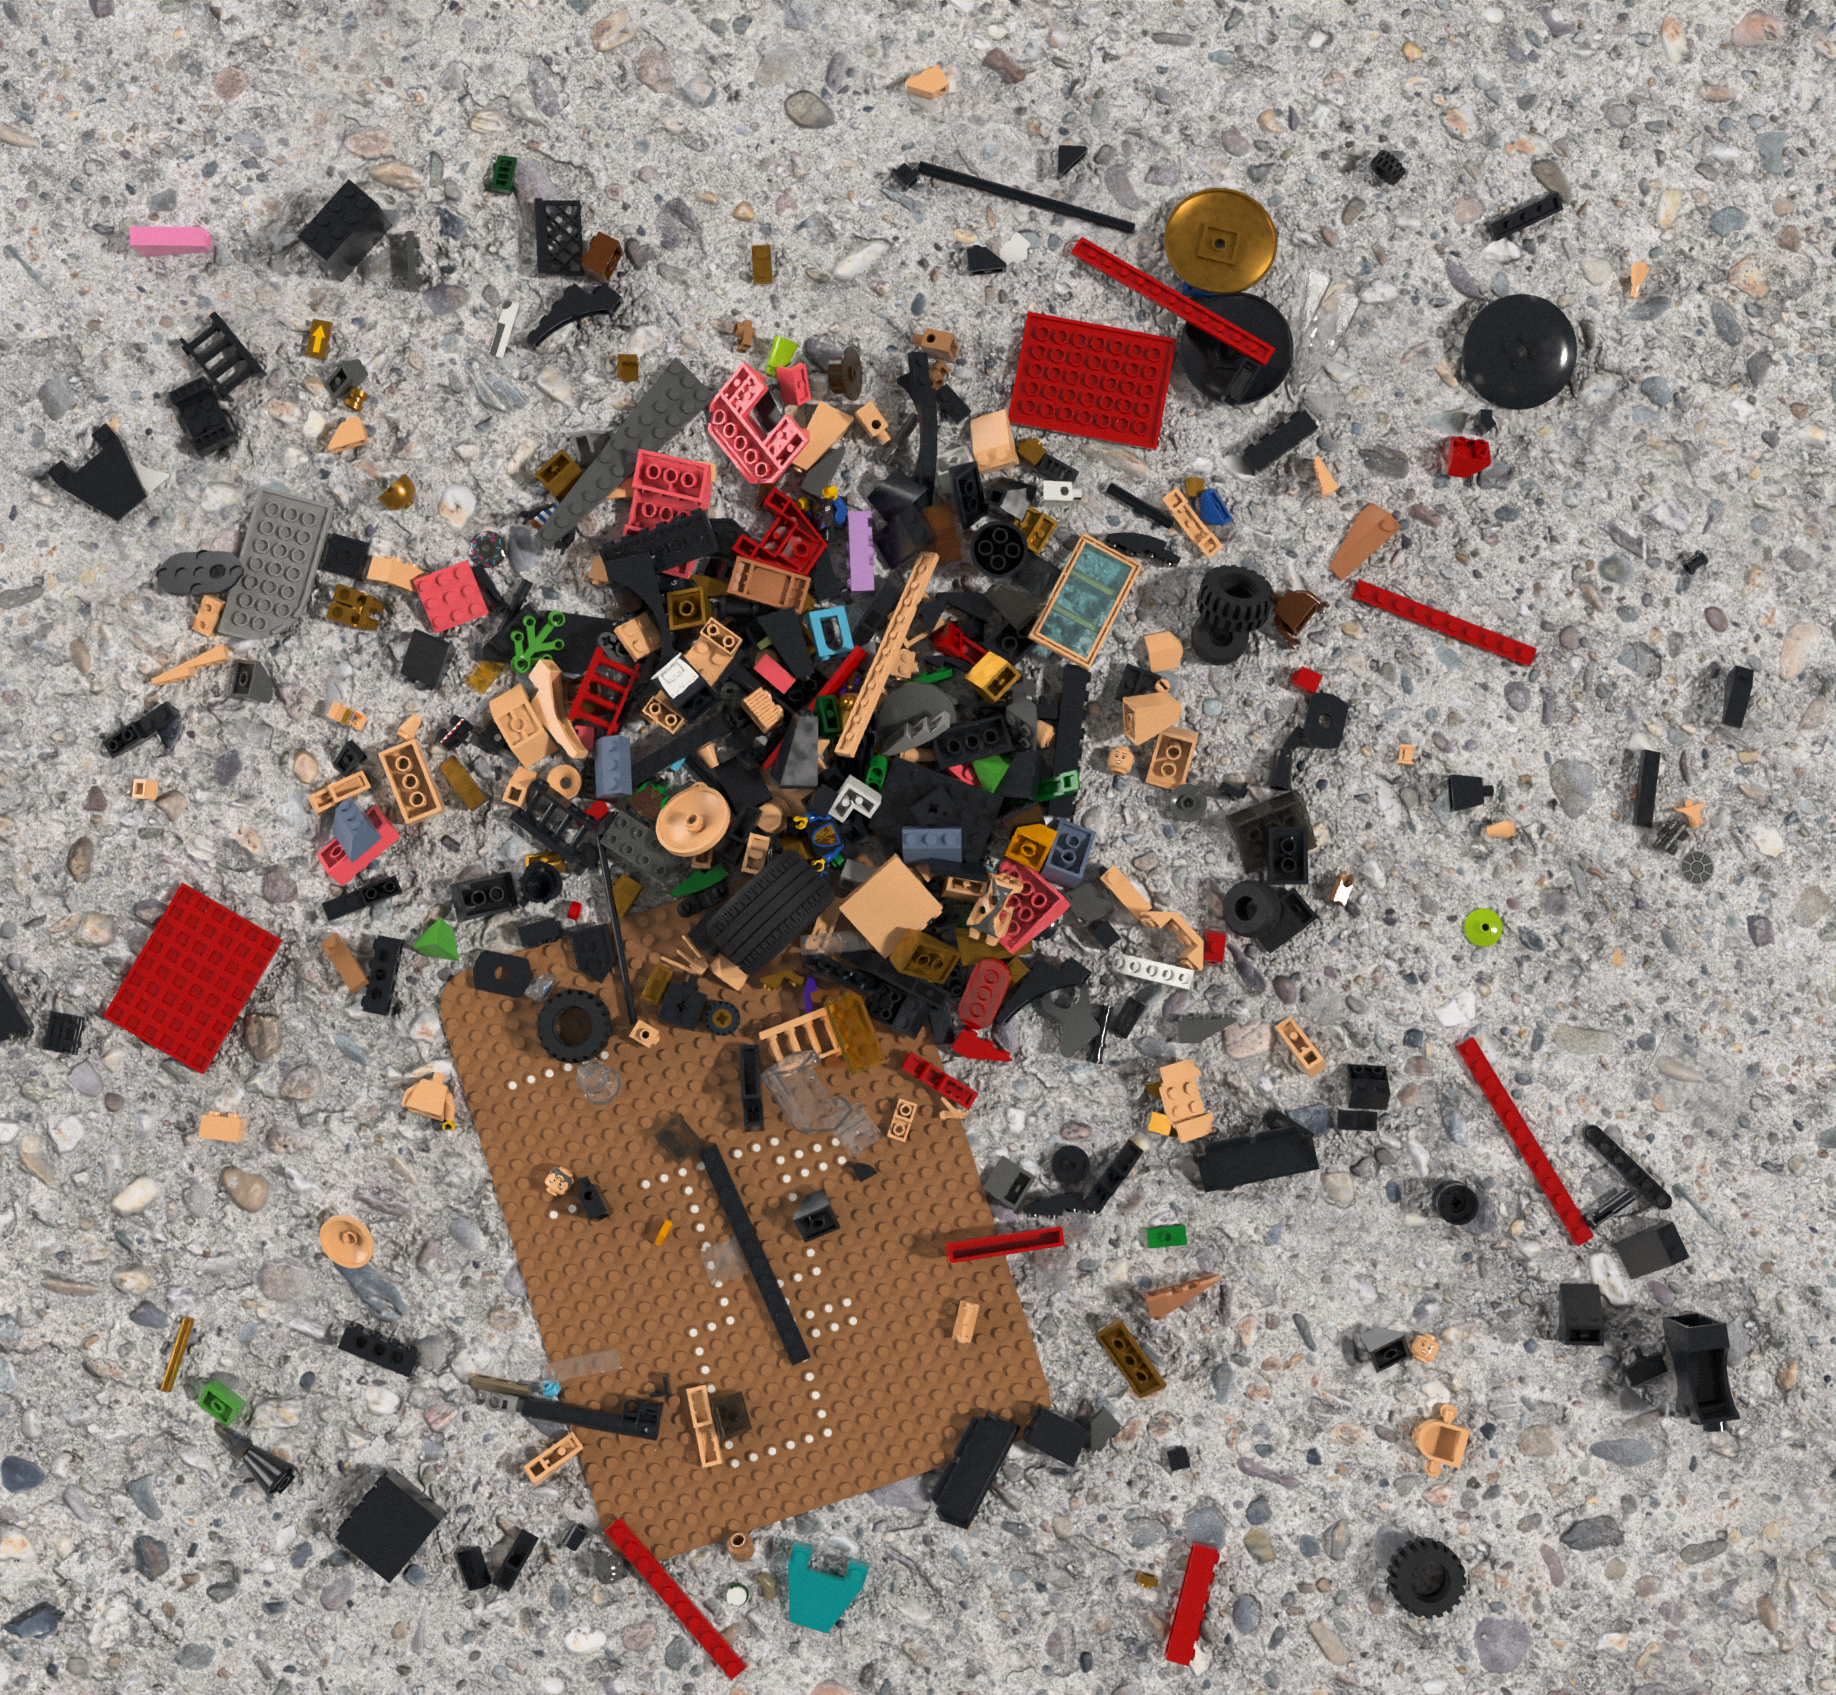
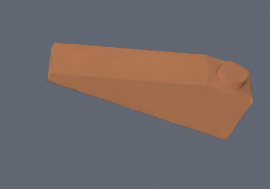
(1366, 535)

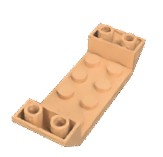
(710, 658)

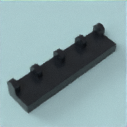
(1525, 216)

